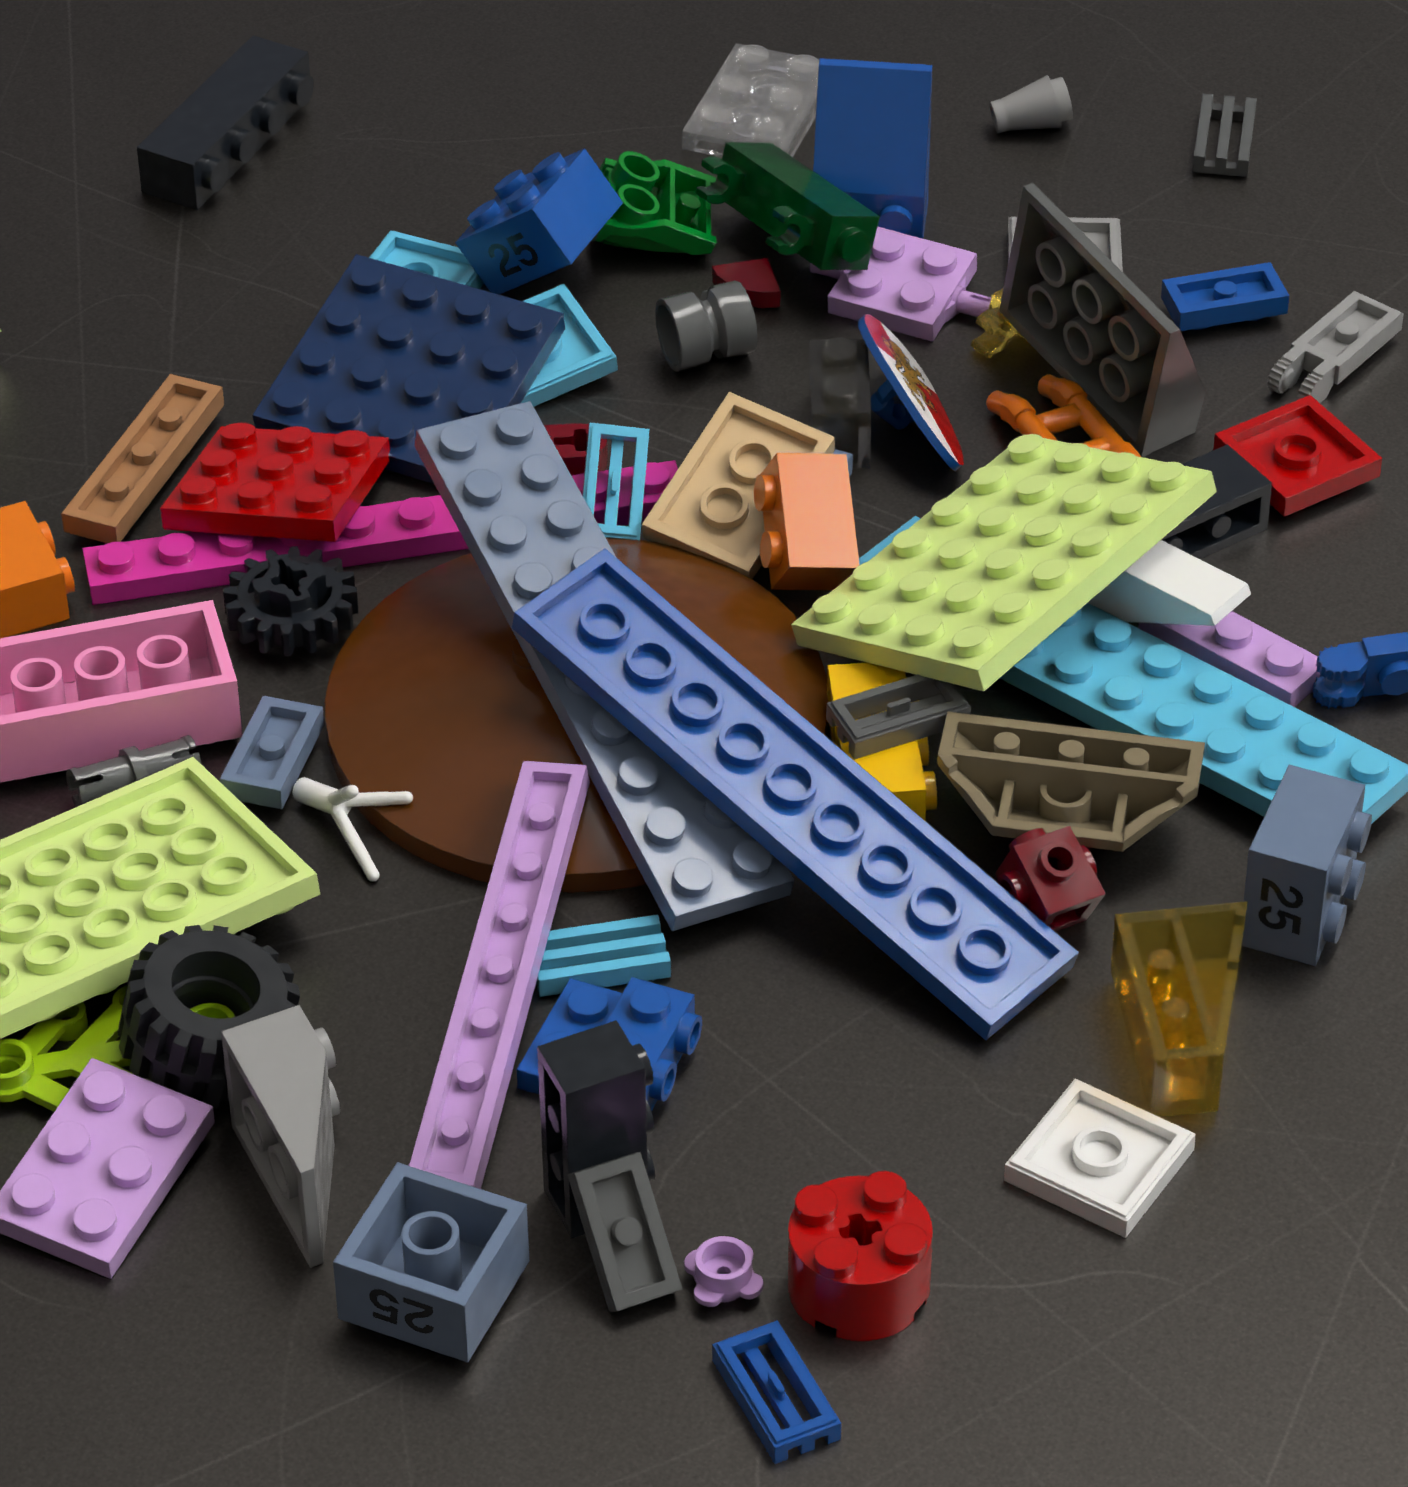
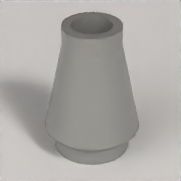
(1035, 106)

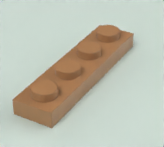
(143, 459)

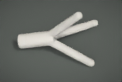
(339, 803)

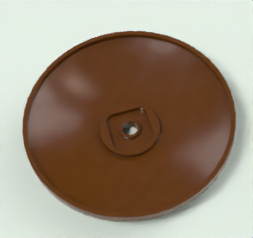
(449, 707)

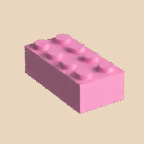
(114, 685)

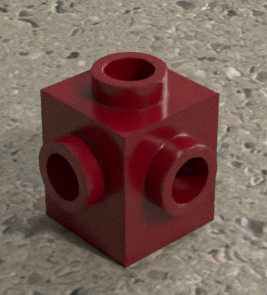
(1052, 877)

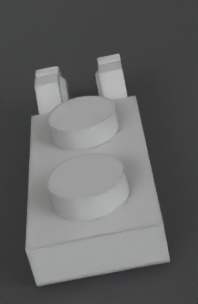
(1336, 346)

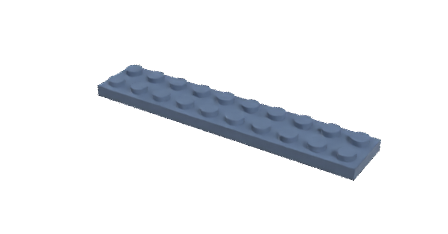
(525, 535)

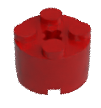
(859, 1255)

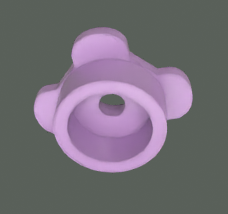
(723, 1271)

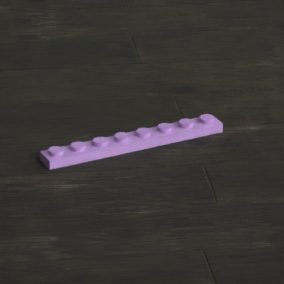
(501, 973)

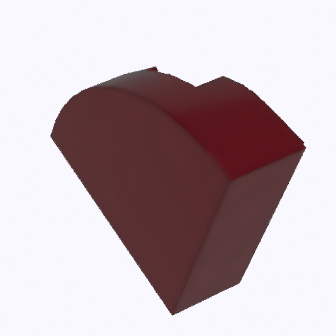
(755, 277)

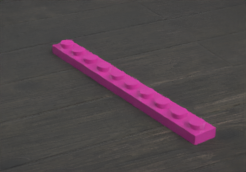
(372, 535)

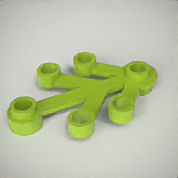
(29, 1069)

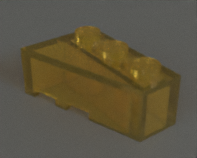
(1178, 998)

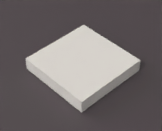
(1099, 1157)

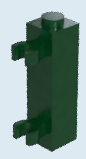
(792, 205)

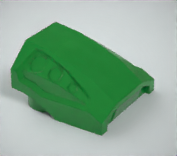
(658, 206)

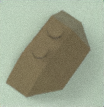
(1059, 776)

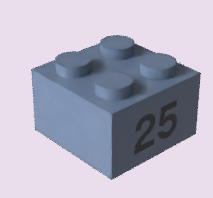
(1305, 865)
(431, 1261)

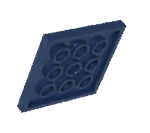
(408, 355)

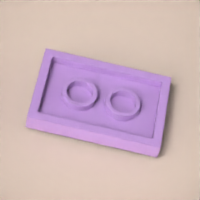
(102, 1167)

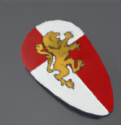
(914, 390)

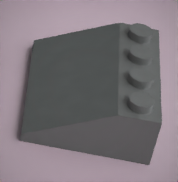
(1099, 328)

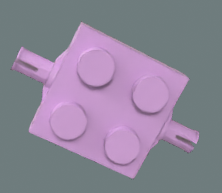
(908, 285)

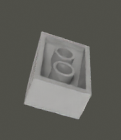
(284, 1116)

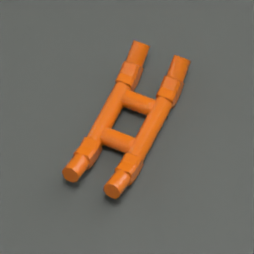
(1073, 412)

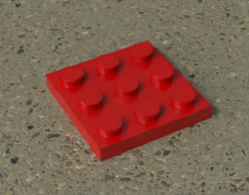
(276, 483)

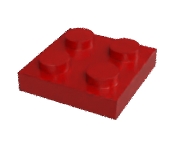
(1302, 453)

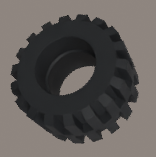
(192, 969)

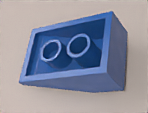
(876, 137)

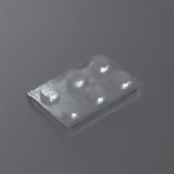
(756, 100)

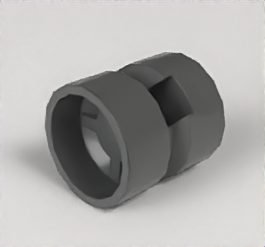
(716, 324)

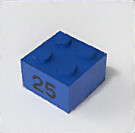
(538, 221)

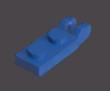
(1362, 669)

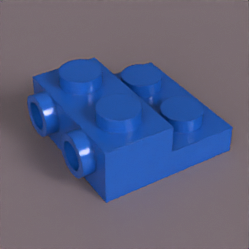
(647, 1013)

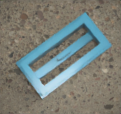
(618, 435)
(597, 947)

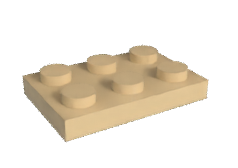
(711, 495)

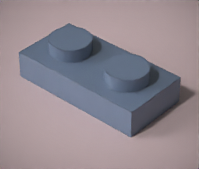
(273, 751)

